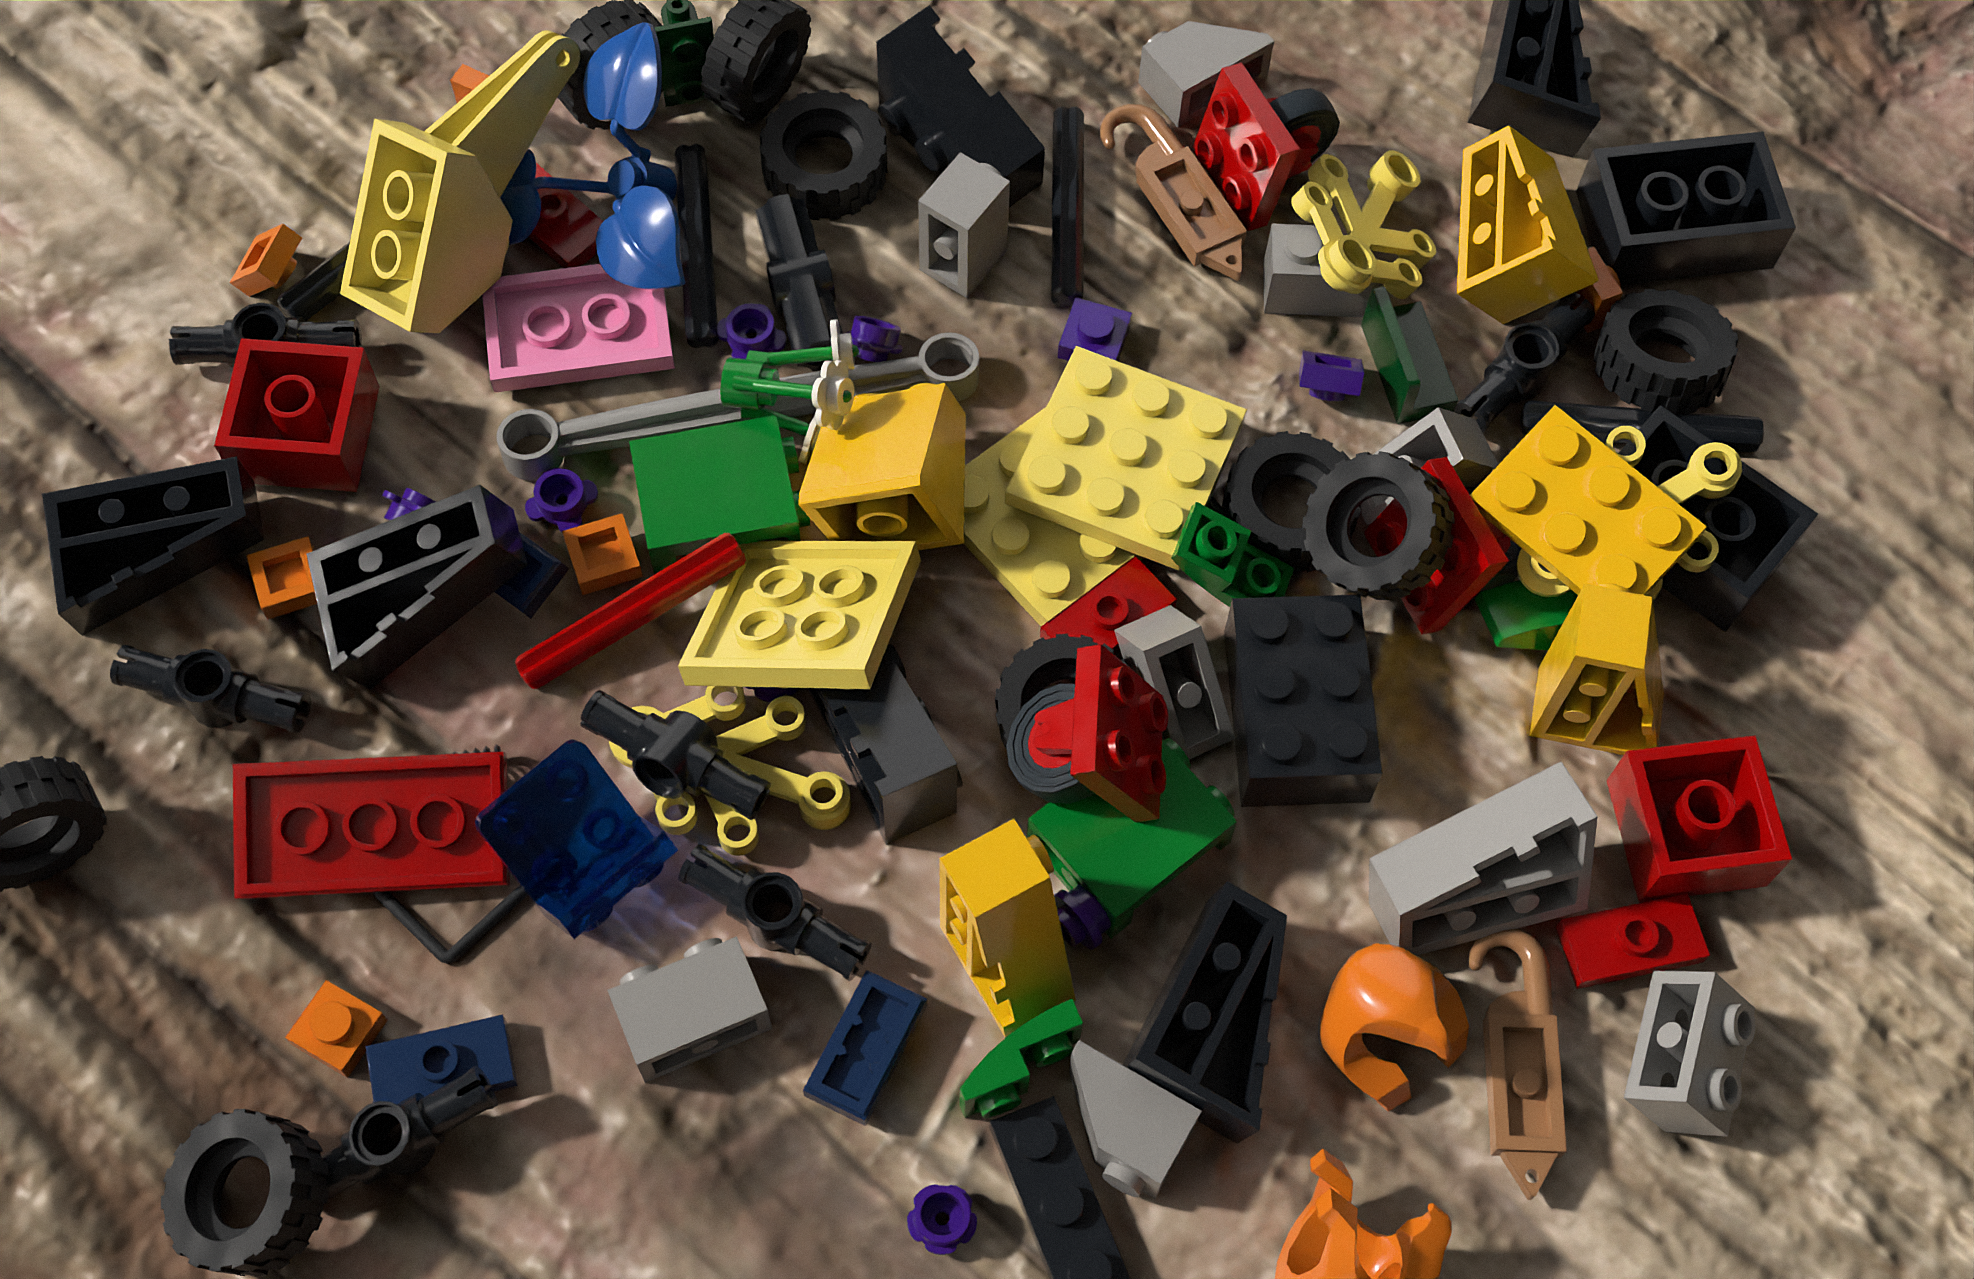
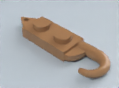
(1182, 192)
(1523, 1065)

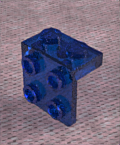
(573, 839)

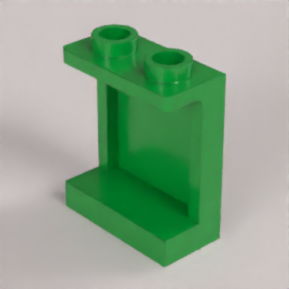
(715, 484)
(1128, 859)

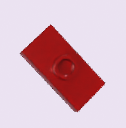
(565, 226)
(1112, 603)
(1632, 941)

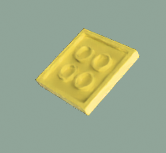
(1124, 455)
(1030, 556)
(802, 615)

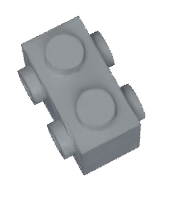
(1690, 1053)

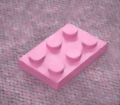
(572, 328)

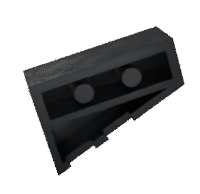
(1536, 75)
(945, 111)
(145, 535)
(411, 580)
(892, 750)
(1215, 1013)

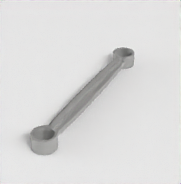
(705, 408)

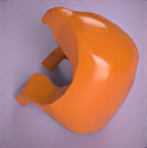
(1396, 997)
(1337, 1245)

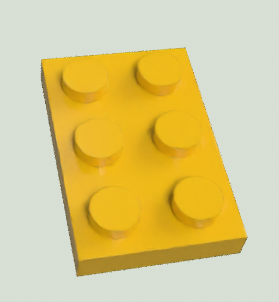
(1585, 509)

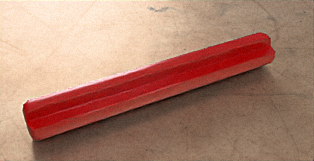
(630, 611)

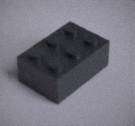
(1685, 207)
(1752, 524)
(1302, 701)

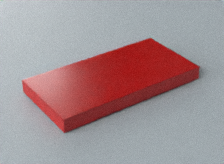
(365, 825)

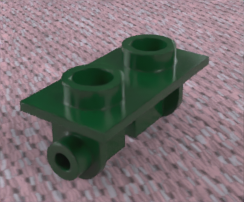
(683, 51)

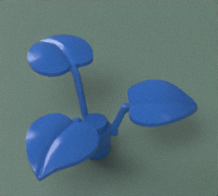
(643, 235)

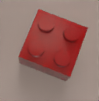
(299, 413)
(1698, 818)

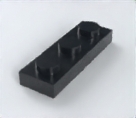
(1056, 1194)

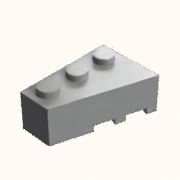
(1489, 867)

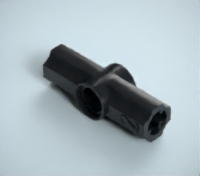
(798, 274)

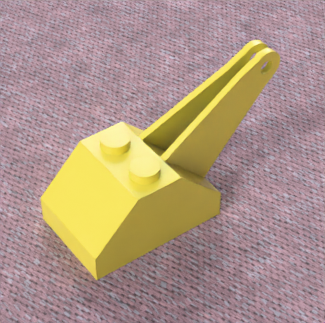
(430, 200)

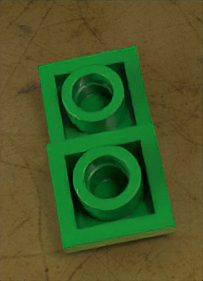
(1223, 563)
(1521, 617)
(1003, 1075)

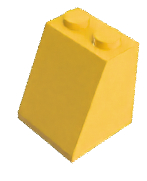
(891, 470)

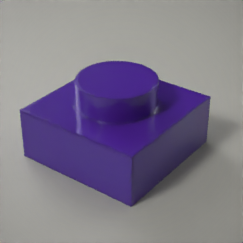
(1095, 329)
(1330, 375)

